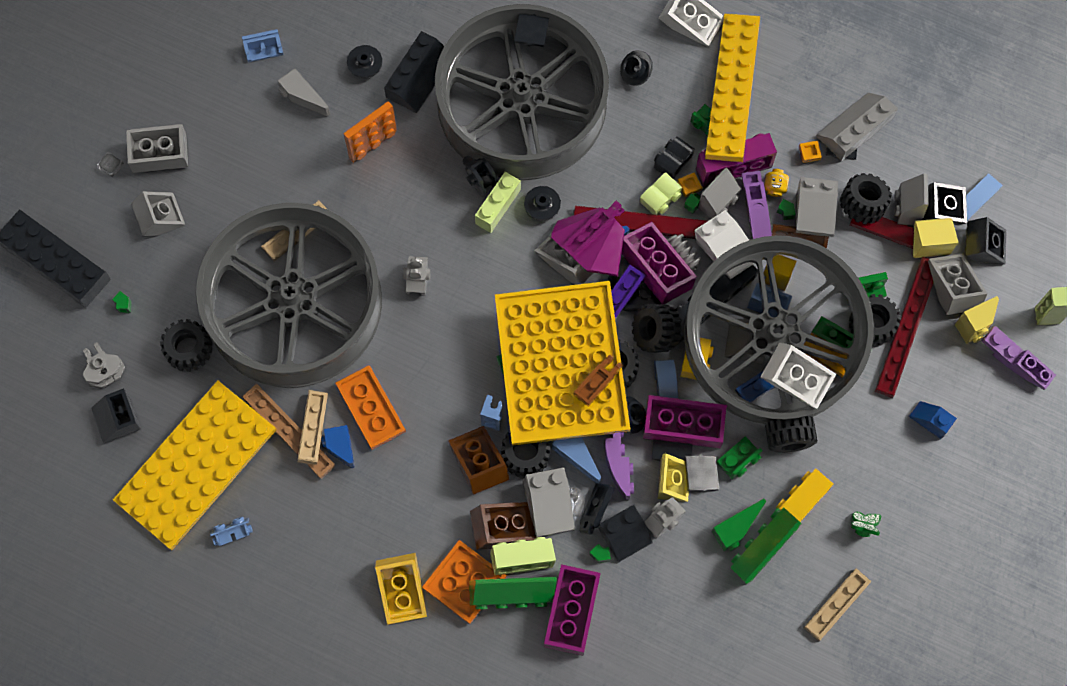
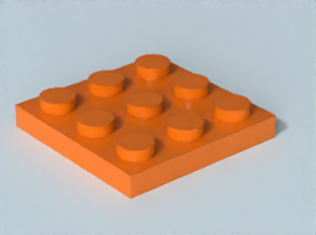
(370, 132)
(452, 577)

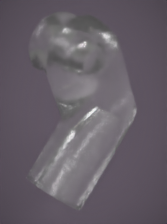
(578, 499)

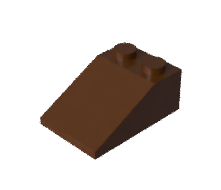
(479, 460)
(501, 524)

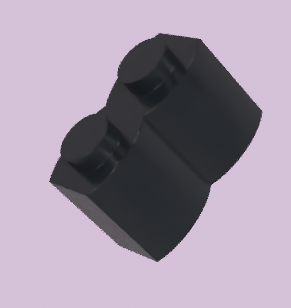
(673, 157)

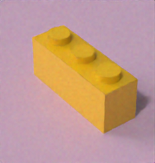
(807, 495)

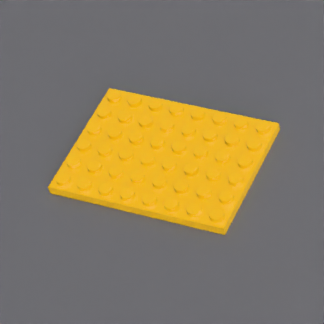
(548, 350)

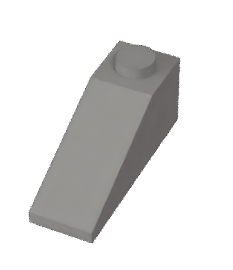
(301, 93)

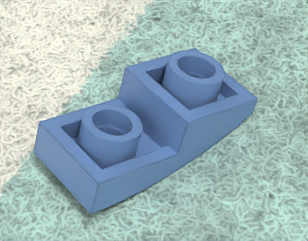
(666, 378)

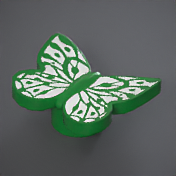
(865, 525)

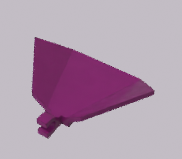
(593, 239)

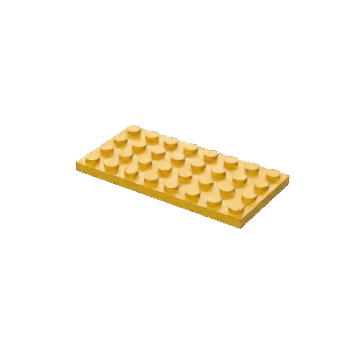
(194, 465)

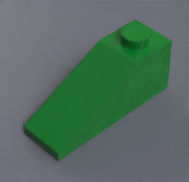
(833, 333)
(733, 530)

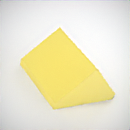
(934, 238)
(672, 479)

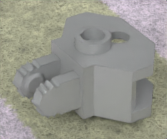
(416, 275)
(102, 367)
(664, 517)

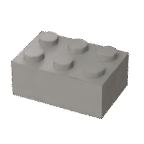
(157, 148)

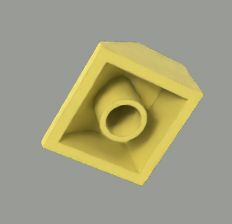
(977, 320)

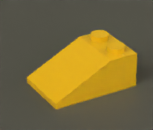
(401, 588)

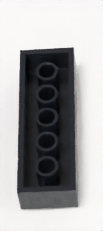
(53, 258)

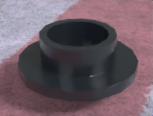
(364, 68)
(629, 68)
(539, 210)
(636, 415)

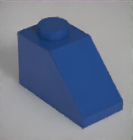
(933, 418)
(339, 444)

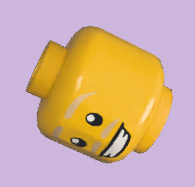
(776, 183)

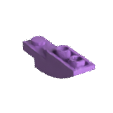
(756, 204)
(1018, 360)
(619, 466)

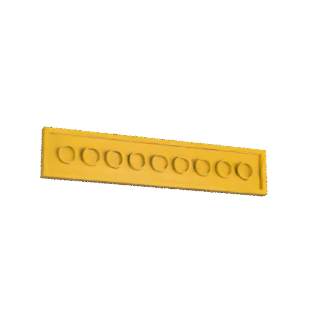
(733, 88)

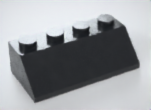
(415, 74)

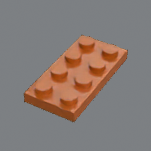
(370, 407)

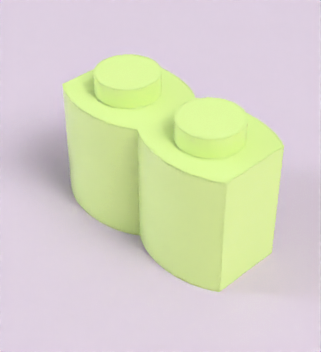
(661, 194)

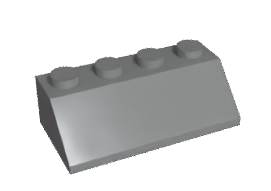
(857, 124)

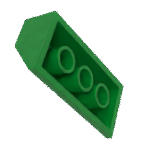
(766, 545)
(511, 591)

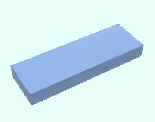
(981, 194)

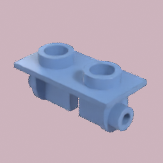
(223, 533)

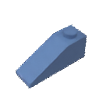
(577, 454)

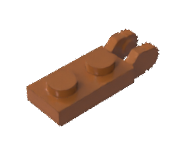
(596, 382)

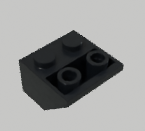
(115, 416)

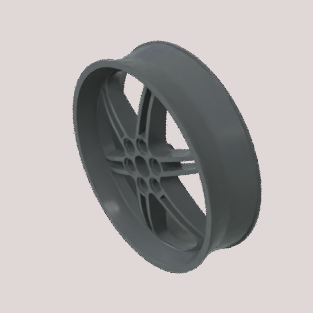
(522, 94)
(290, 218)
(836, 274)

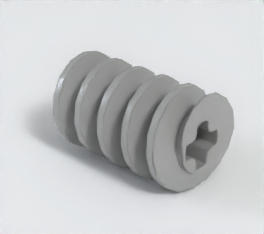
(684, 252)

